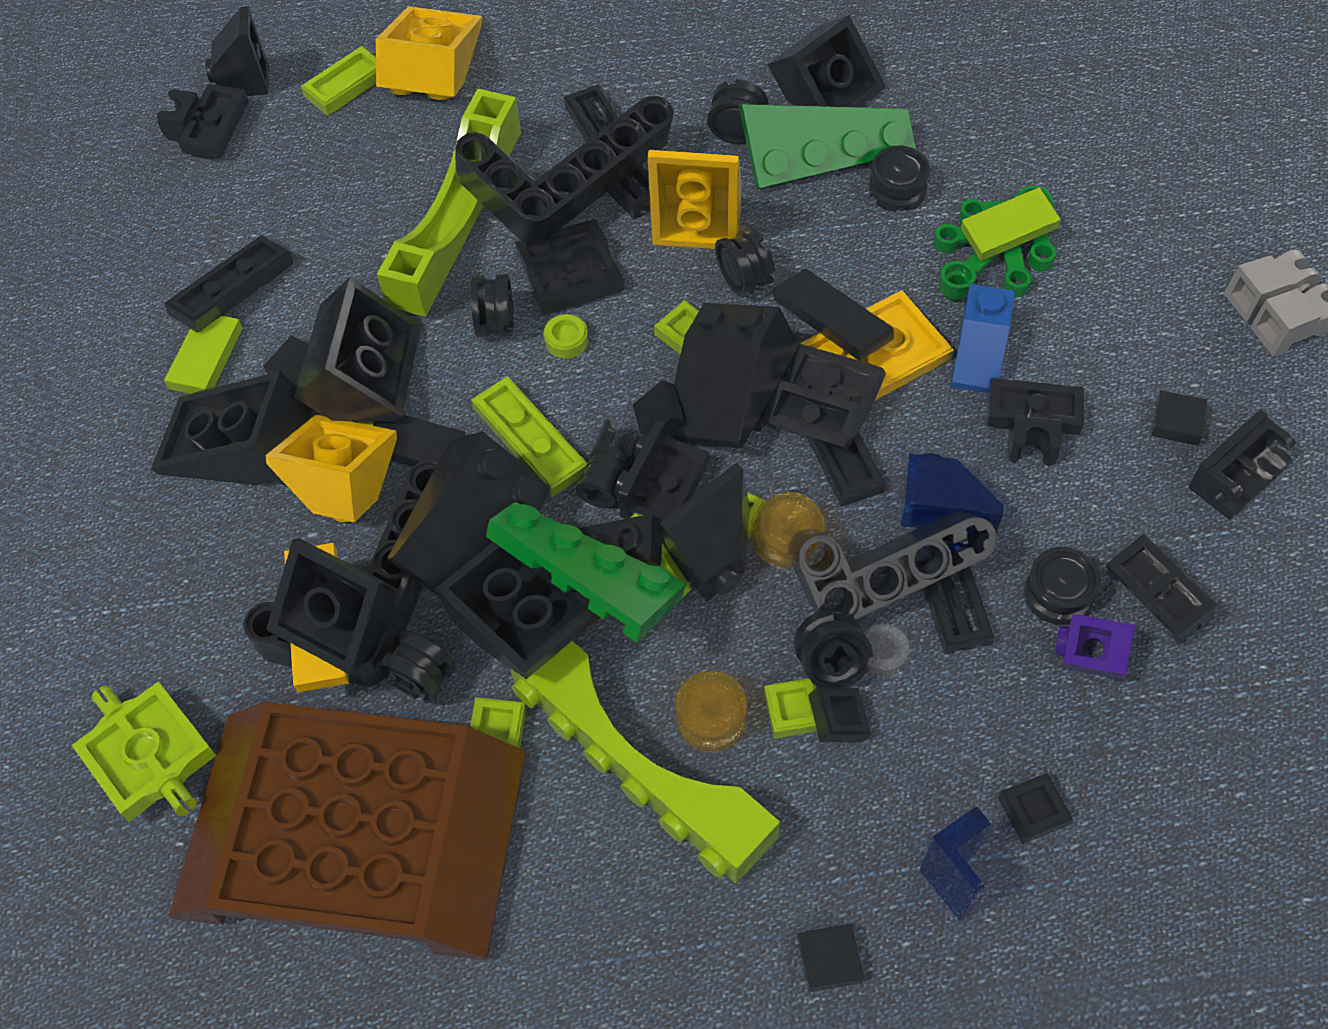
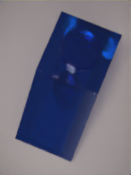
(943, 486)

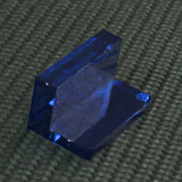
(948, 859)

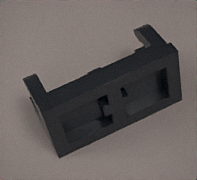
(1243, 465)
(1162, 587)

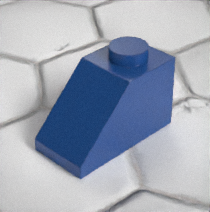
(982, 337)

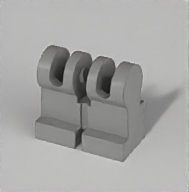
(1280, 299)

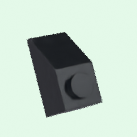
(239, 56)

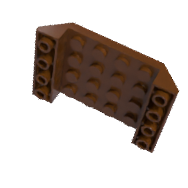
(354, 827)

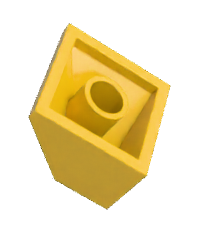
(334, 465)

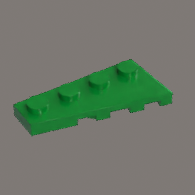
(812, 140)
(601, 572)

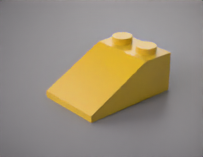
(426, 52)
(693, 198)

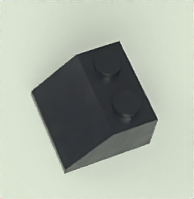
(828, 68)

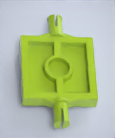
(143, 751)

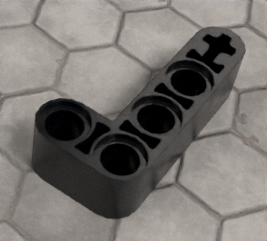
(897, 556)

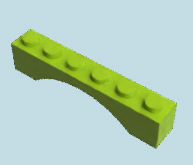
(425, 256)
(716, 819)

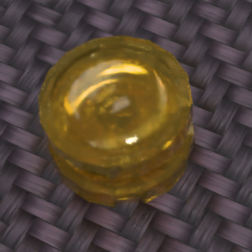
(779, 522)
(711, 711)

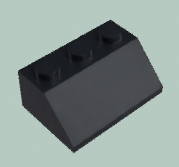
(358, 357)

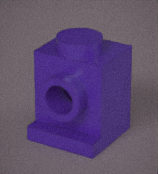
(1112, 635)

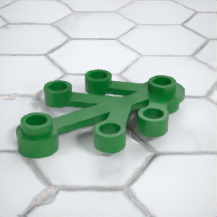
(965, 272)

